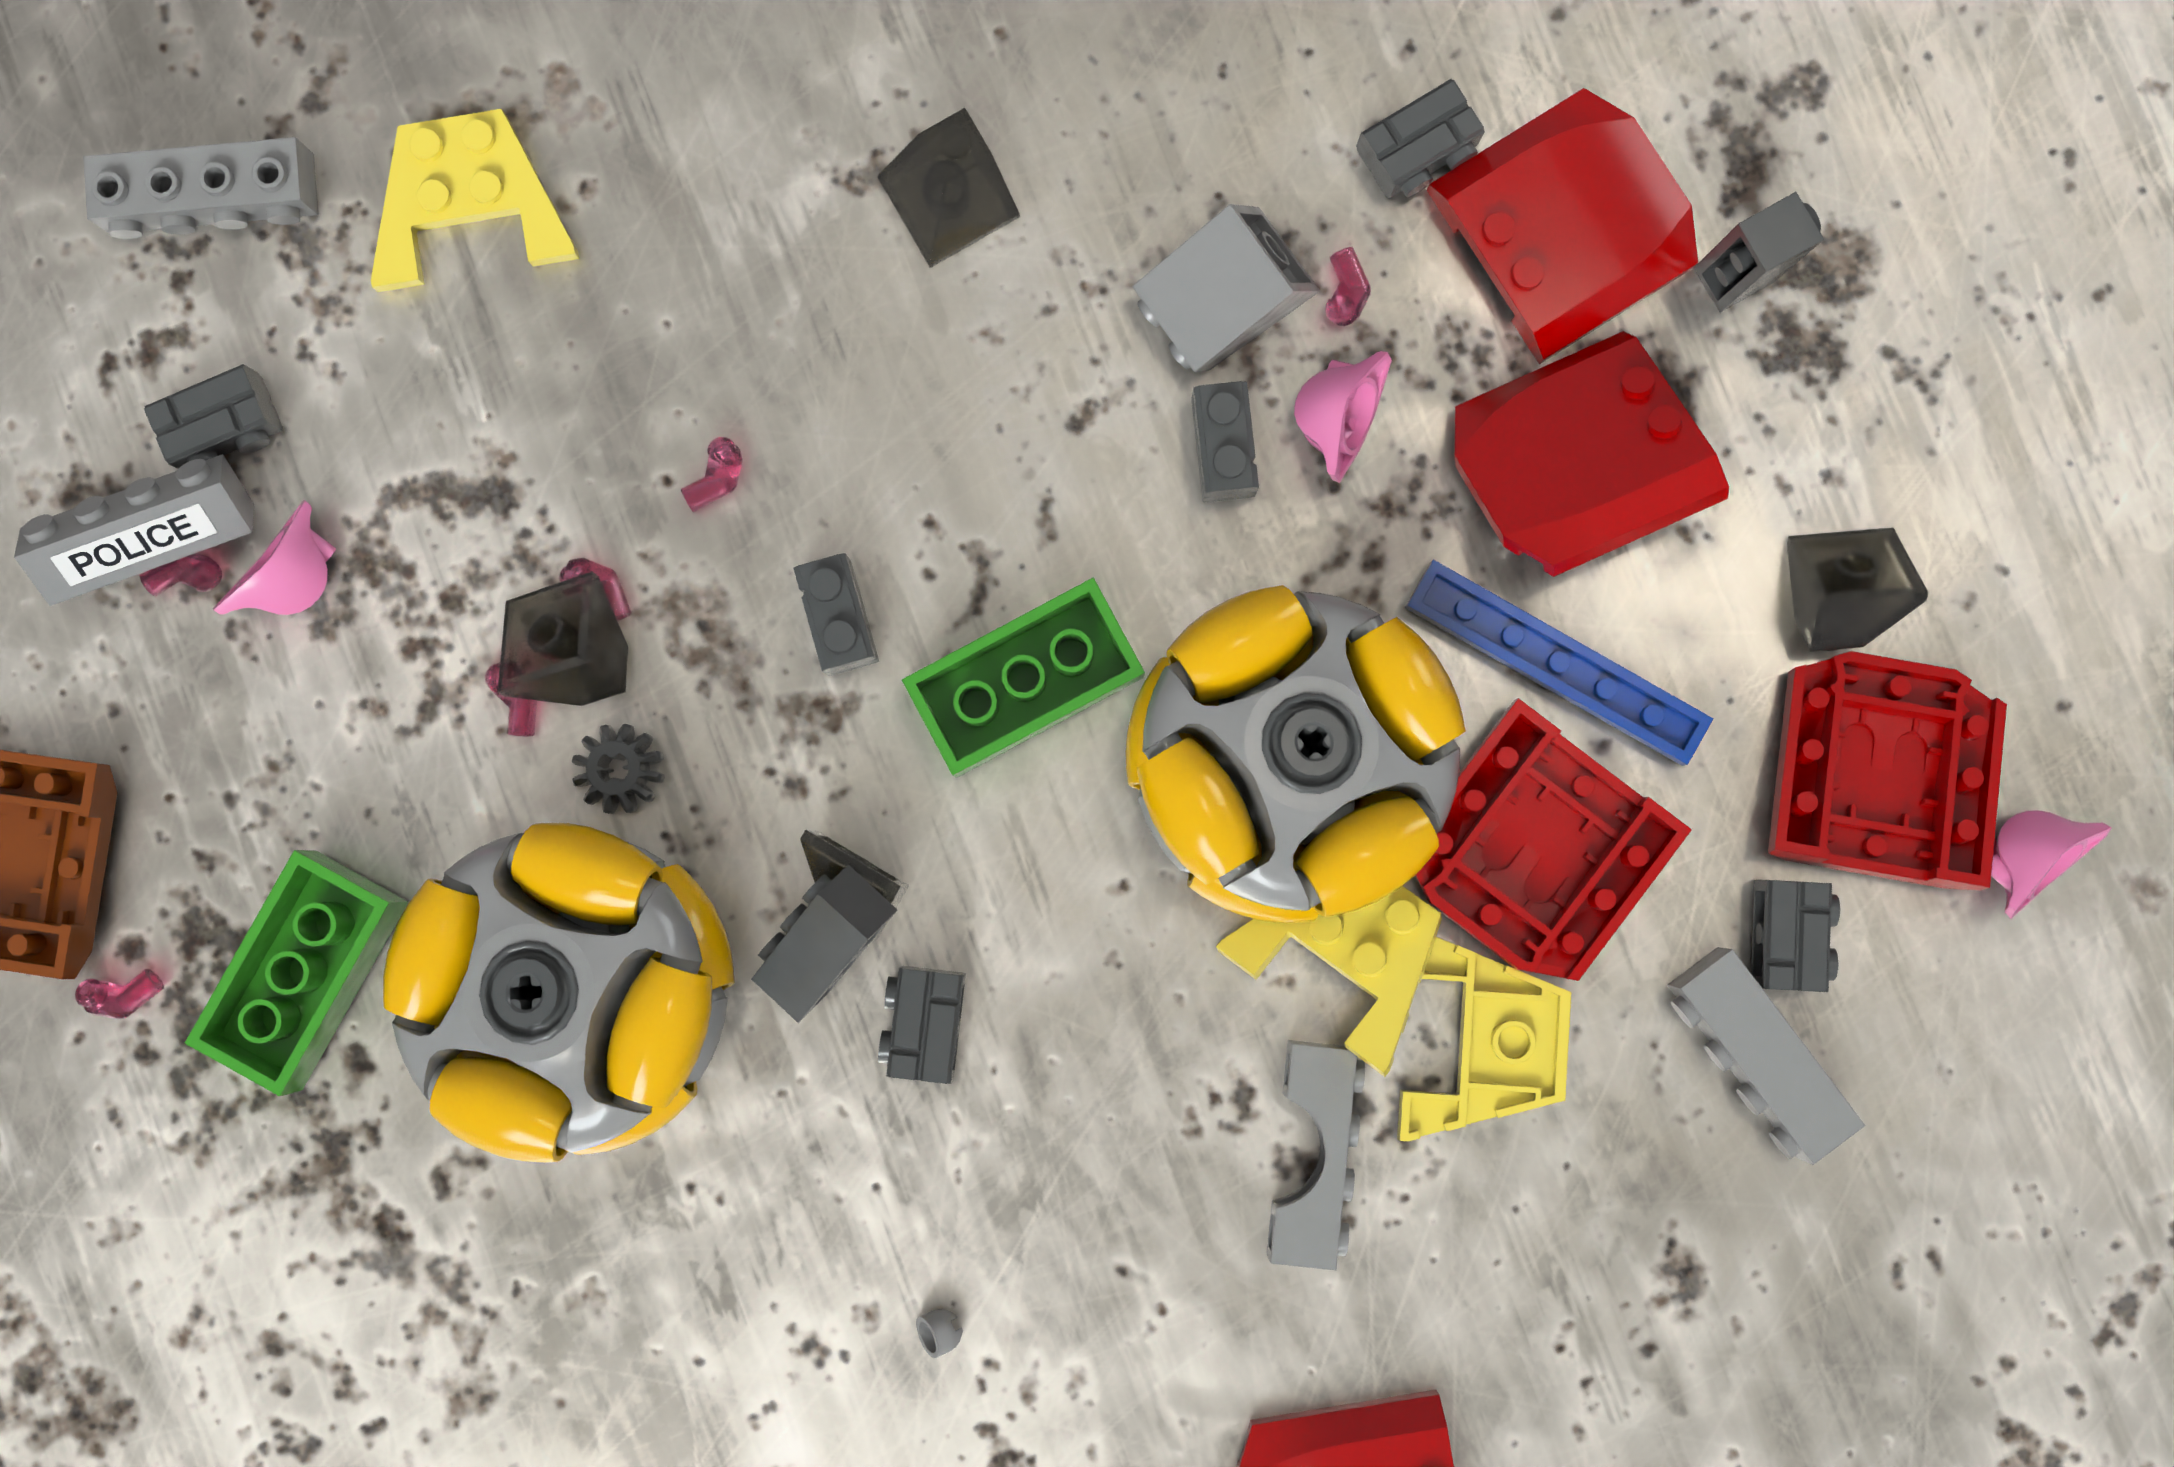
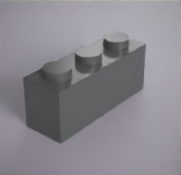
(1759, 251)
(821, 941)

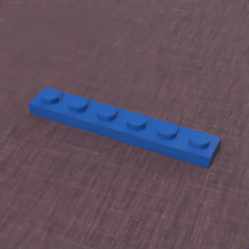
(1559, 663)

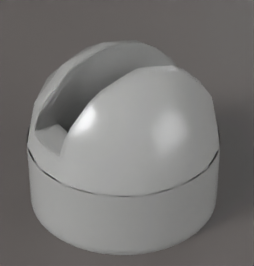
(938, 1332)

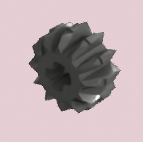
(597, 769)

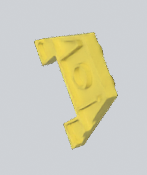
(458, 175)
(1374, 947)
(1508, 1045)

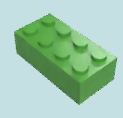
(1024, 678)
(296, 972)

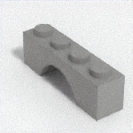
(1308, 1223)

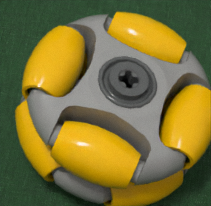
(1310, 718)
(552, 1024)

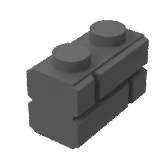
(1421, 140)
(214, 417)
(1224, 441)
(836, 614)
(1794, 935)
(923, 1024)

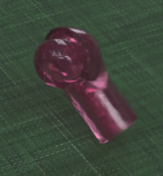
(1352, 290)
(720, 476)
(194, 570)
(608, 579)
(521, 711)
(118, 1000)

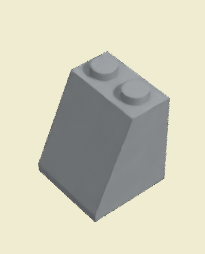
(1223, 287)

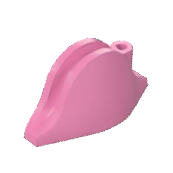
(1339, 409)
(288, 573)
(2036, 851)

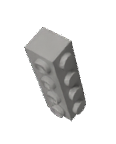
(200, 187)

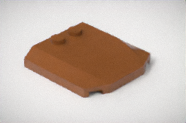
(51, 860)

